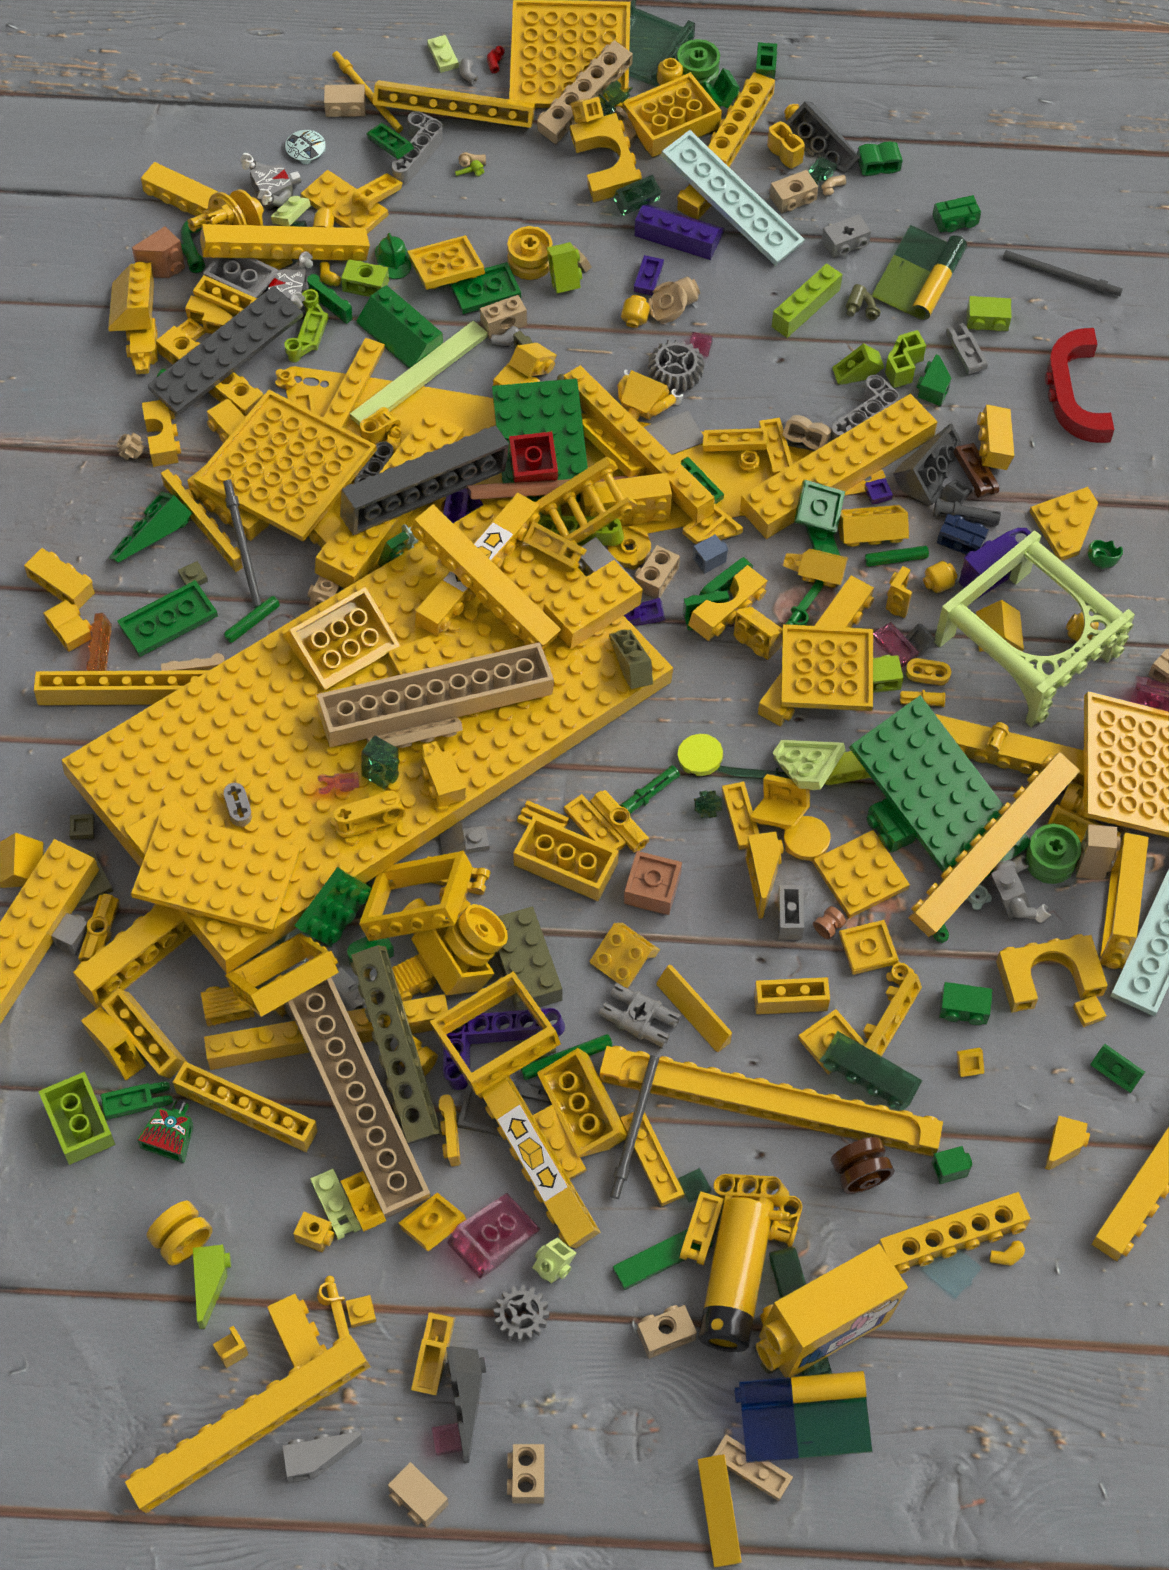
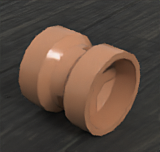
(831, 920)

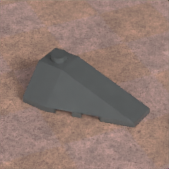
(466, 1383)

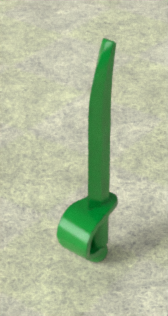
(800, 611)

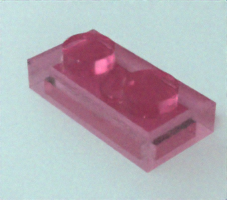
(895, 643)

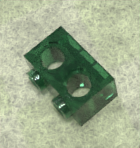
(380, 762)

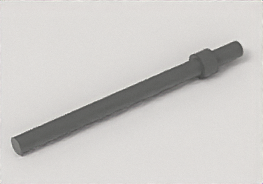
(1100, 285)
(232, 503)
(621, 1172)

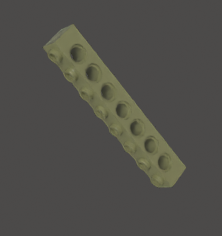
(406, 1052)

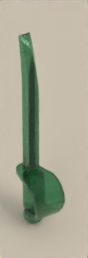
(756, 773)

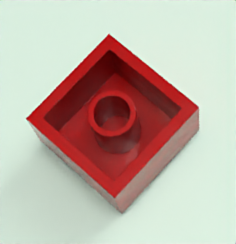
(533, 457)

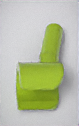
(475, 167)

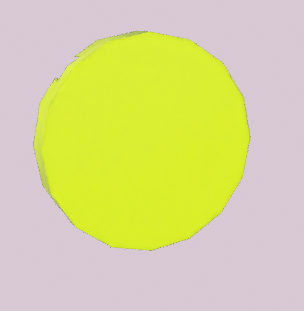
(700, 754)

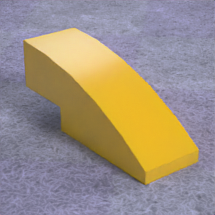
(207, 314)
(433, 1353)

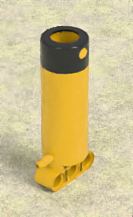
(739, 1258)

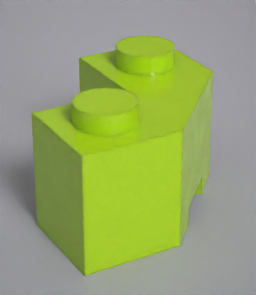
(900, 362)

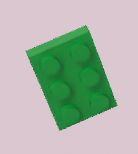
(486, 289)

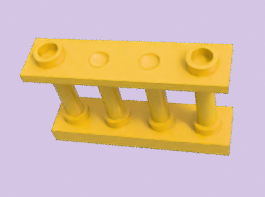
(585, 482)

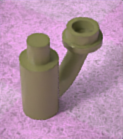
(855, 301)

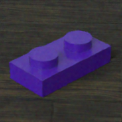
(648, 275)

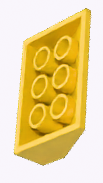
(671, 111)
(342, 639)

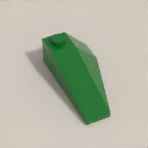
(162, 517)

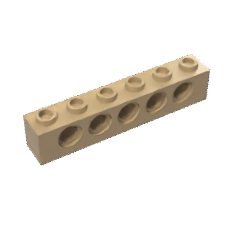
(612, 54)

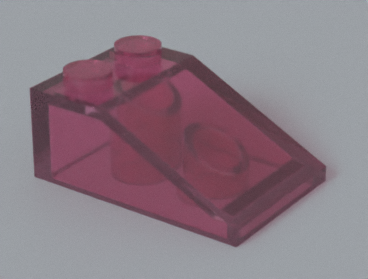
(492, 1235)

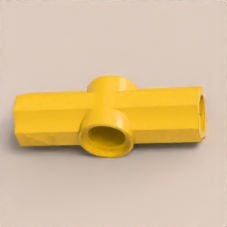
(612, 811)
(102, 918)

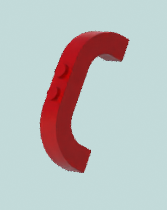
(1074, 419)

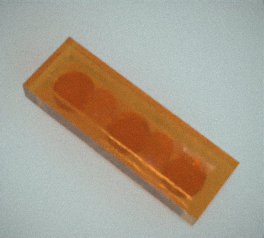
(100, 643)

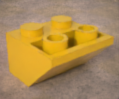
(757, 632)

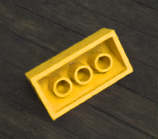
(132, 298)
(582, 1104)

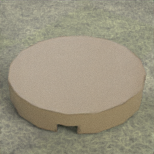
(667, 302)

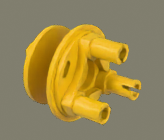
(230, 209)

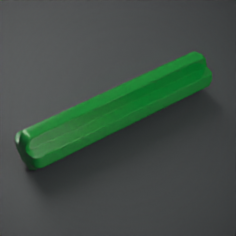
(897, 555)
(251, 619)

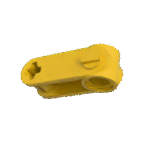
(369, 814)

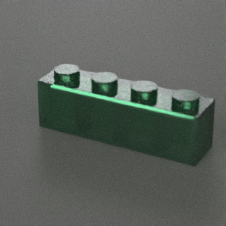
(870, 1071)

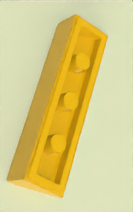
(694, 1009)
(719, 1511)

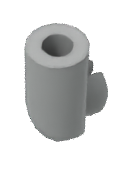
(465, 71)

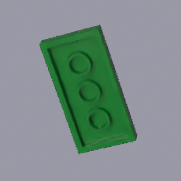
(167, 618)

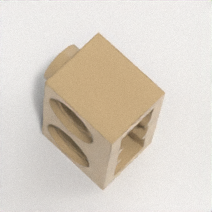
(660, 573)
(532, 1473)

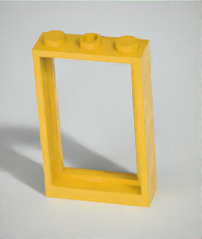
(1124, 901)

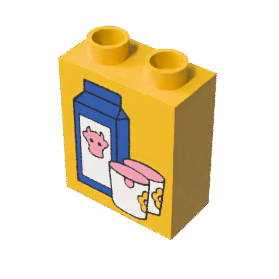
(830, 1312)

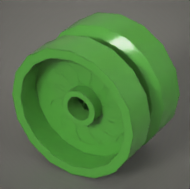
(700, 59)
(1053, 853)

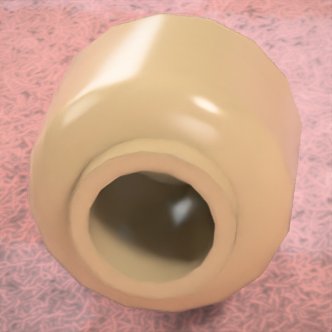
(691, 289)

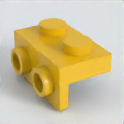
(898, 594)

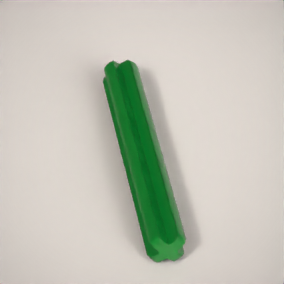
(590, 1047)

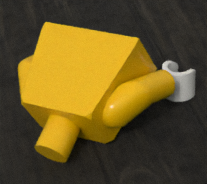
(644, 395)

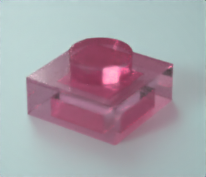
(446, 1439)

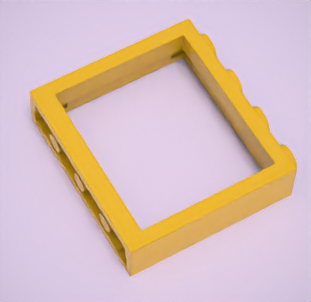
(449, 866)
(290, 985)
(512, 1059)

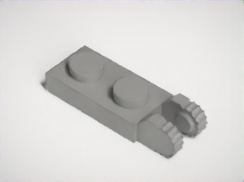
(967, 349)

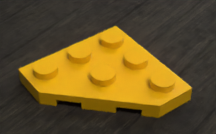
(1066, 521)

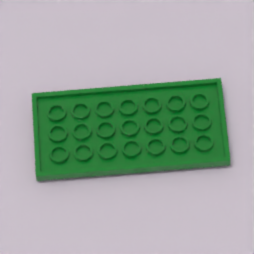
(930, 782)

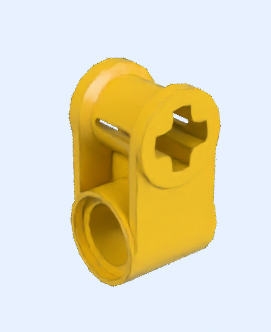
(378, 425)
(786, 1230)

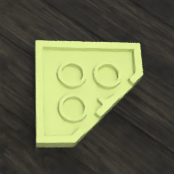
(808, 761)

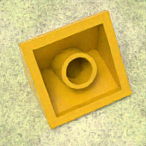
(1004, 621)
(18, 859)

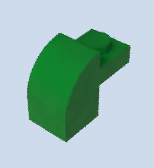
(766, 59)

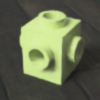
(554, 1260)

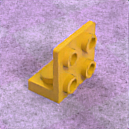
(623, 954)

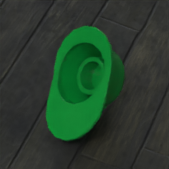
(394, 255)

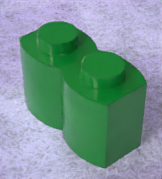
(879, 158)

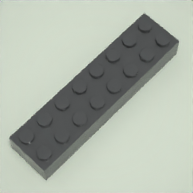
(423, 480)

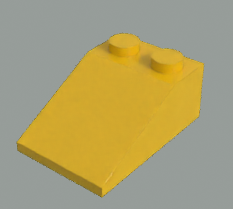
(762, 861)

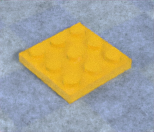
(446, 262)
(861, 874)

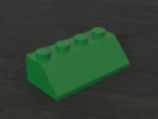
(399, 327)

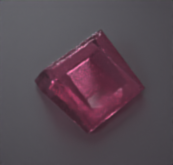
(702, 342)

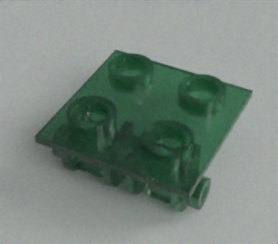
(617, 96)

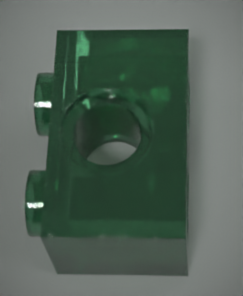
(637, 194)

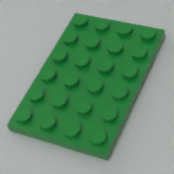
(540, 409)

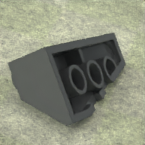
(821, 136)
(927, 468)

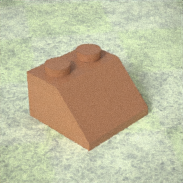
(162, 251)

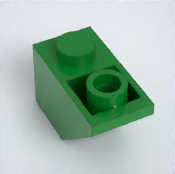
(935, 383)

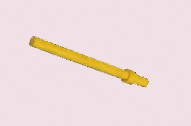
(347, 68)

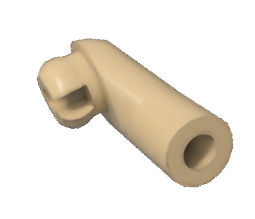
(466, 159)
(832, 182)

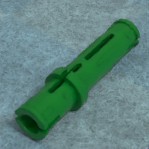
(668, 775)

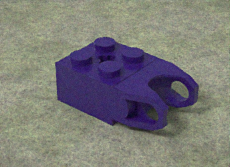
(991, 551)

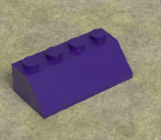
(677, 231)

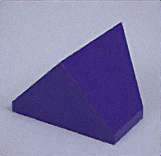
(459, 505)

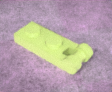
(335, 1203)

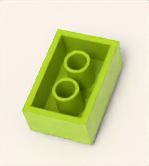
(76, 1118)

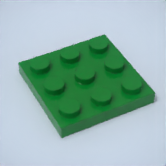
(334, 907)

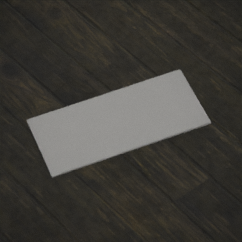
(676, 432)

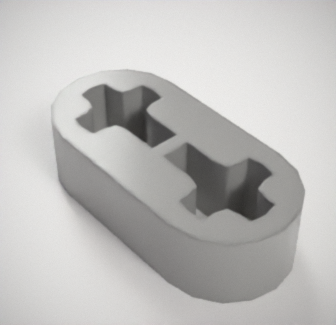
(233, 805)

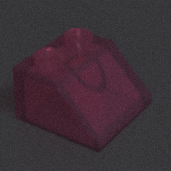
(1150, 693)

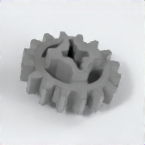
(513, 1307)

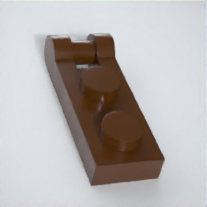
(971, 463)

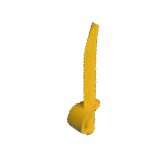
(335, 1302)

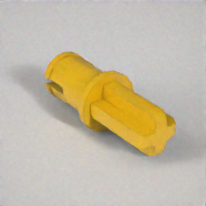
(930, 698)

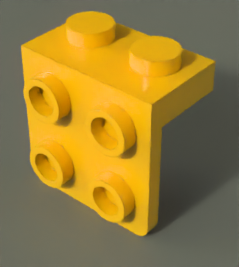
(782, 803)

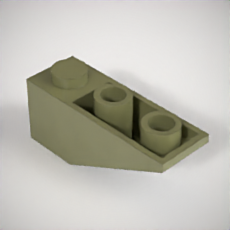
(632, 659)

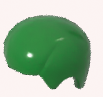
(1104, 554)

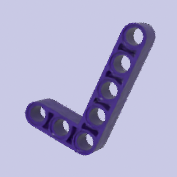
(491, 1034)

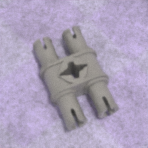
(637, 1004)

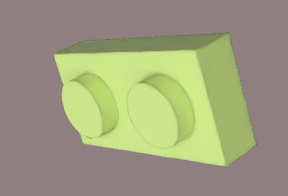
(442, 53)
(290, 211)

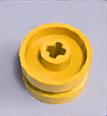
(528, 252)
(476, 935)
(179, 1232)

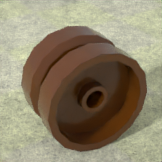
(862, 1165)

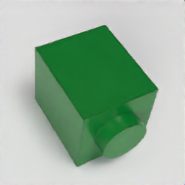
(951, 1164)

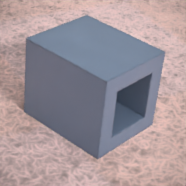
(710, 553)

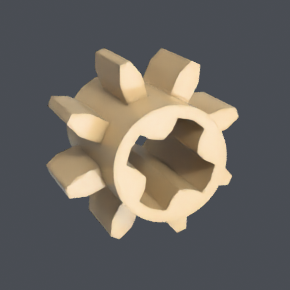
(130, 446)

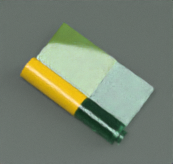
(919, 272)

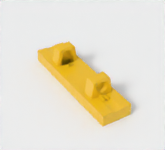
(901, 1001)

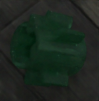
(708, 804)

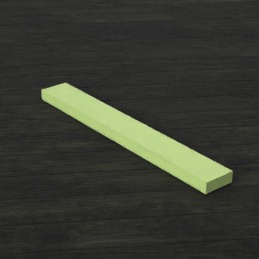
(422, 372)

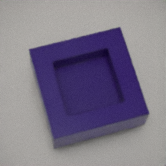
(878, 491)

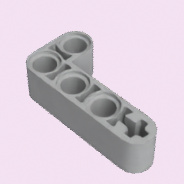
(426, 139)
(878, 396)

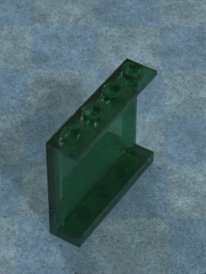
(654, 41)

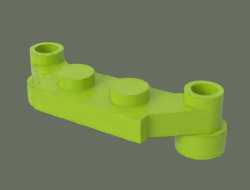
(311, 329)

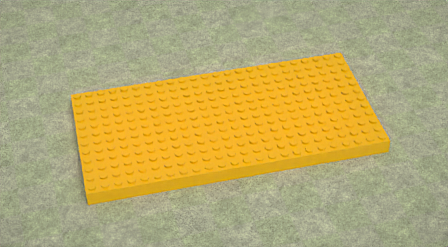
(262, 728)

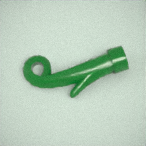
(194, 259)

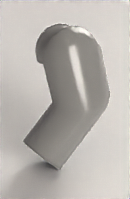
(505, 339)

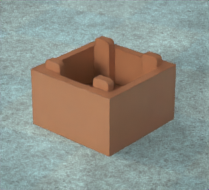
(652, 883)

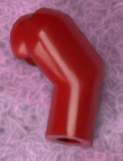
(494, 57)

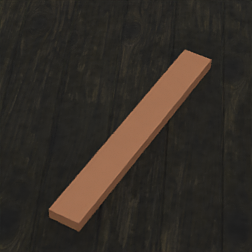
(507, 490)

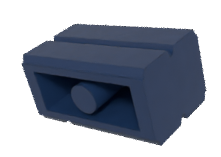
(962, 535)

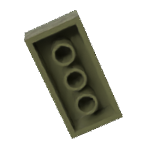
(529, 958)

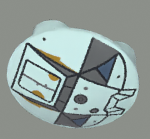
(305, 146)

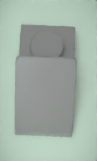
(466, 840)

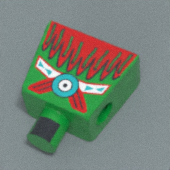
(168, 1132)

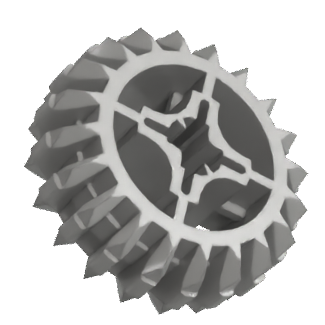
(677, 359)

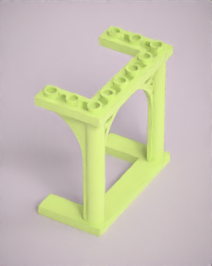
(1033, 682)

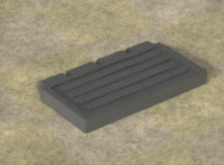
(475, 1117)

